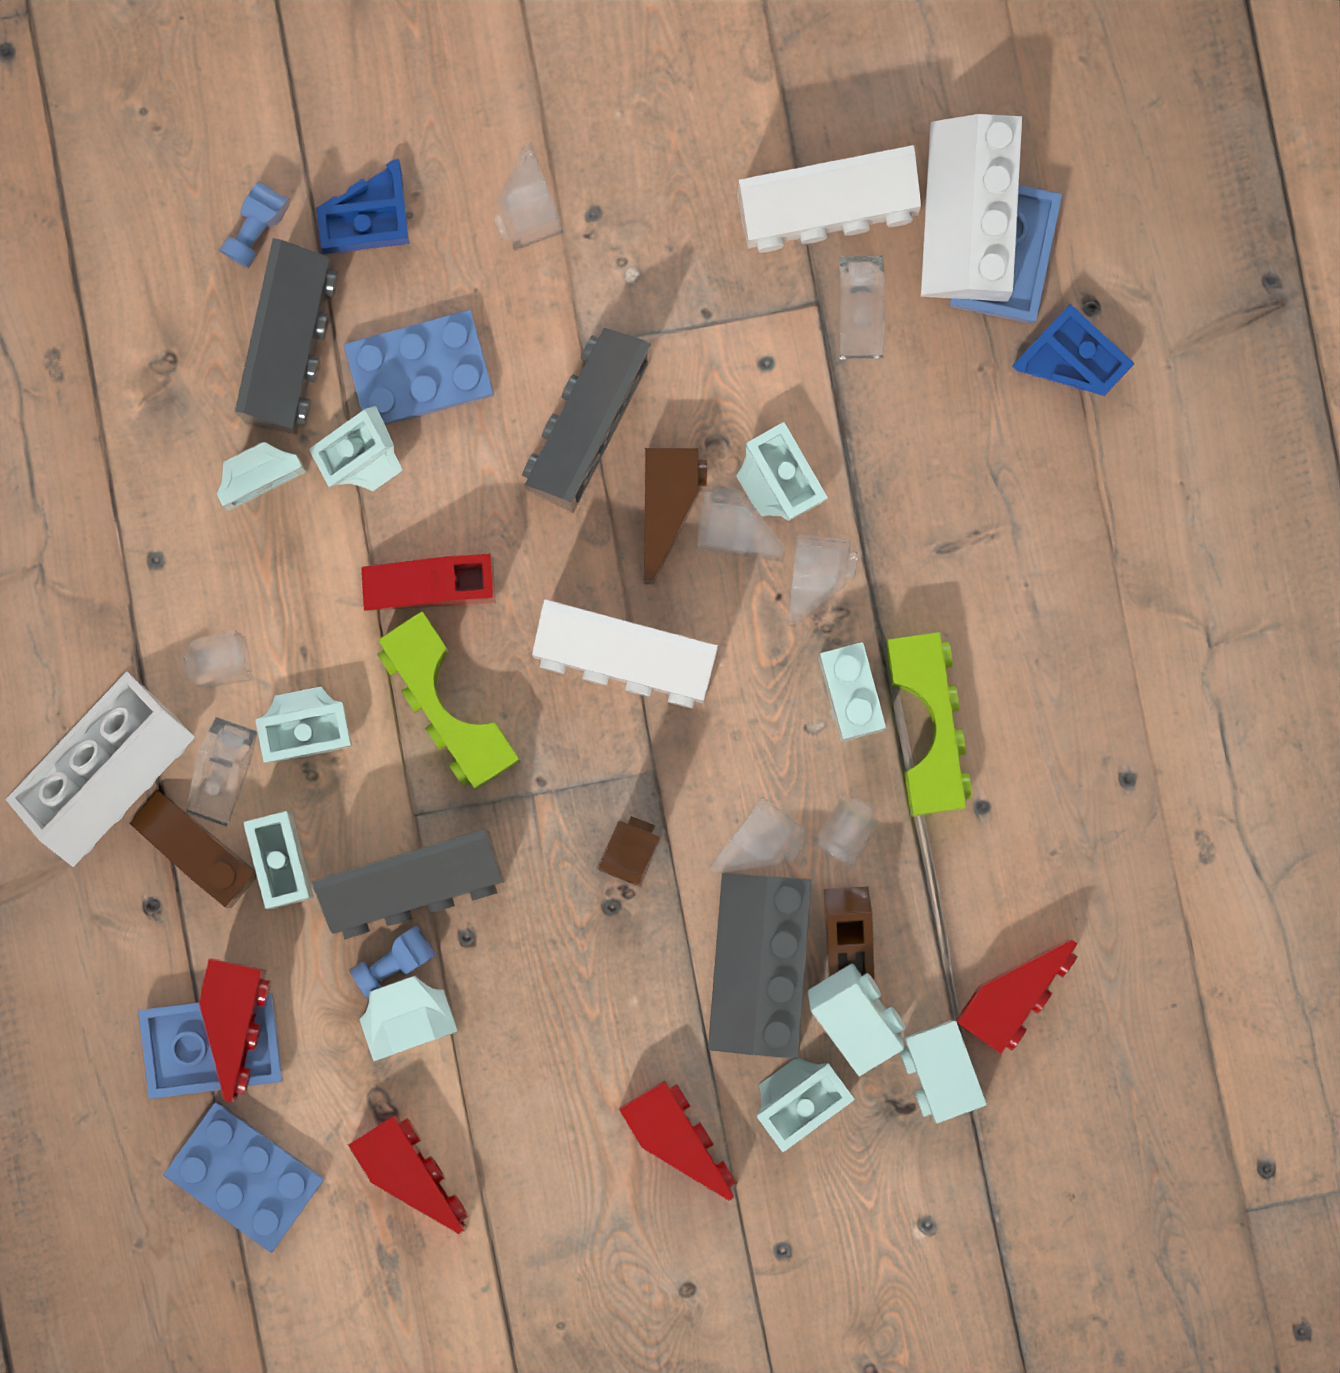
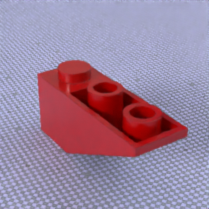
(429, 583)
(1005, 1001)
(229, 1014)
(666, 1132)
(398, 1167)

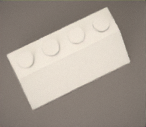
(829, 199)
(971, 207)
(623, 652)
(99, 769)

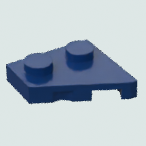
(366, 215)
(1075, 355)

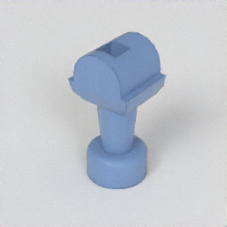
(261, 209)
(407, 954)

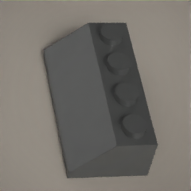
(286, 338)
(588, 418)
(409, 882)
(759, 965)

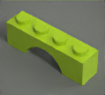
(417, 654)
(920, 668)

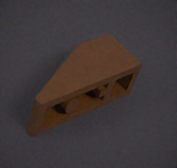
(670, 494)
(194, 850)
(630, 851)
(849, 929)

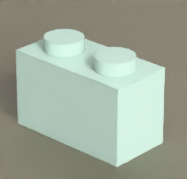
(851, 692)
(278, 860)
(857, 1019)
(943, 1072)

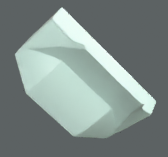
(358, 453)
(256, 473)
(779, 476)
(302, 726)
(405, 1017)
(800, 1100)

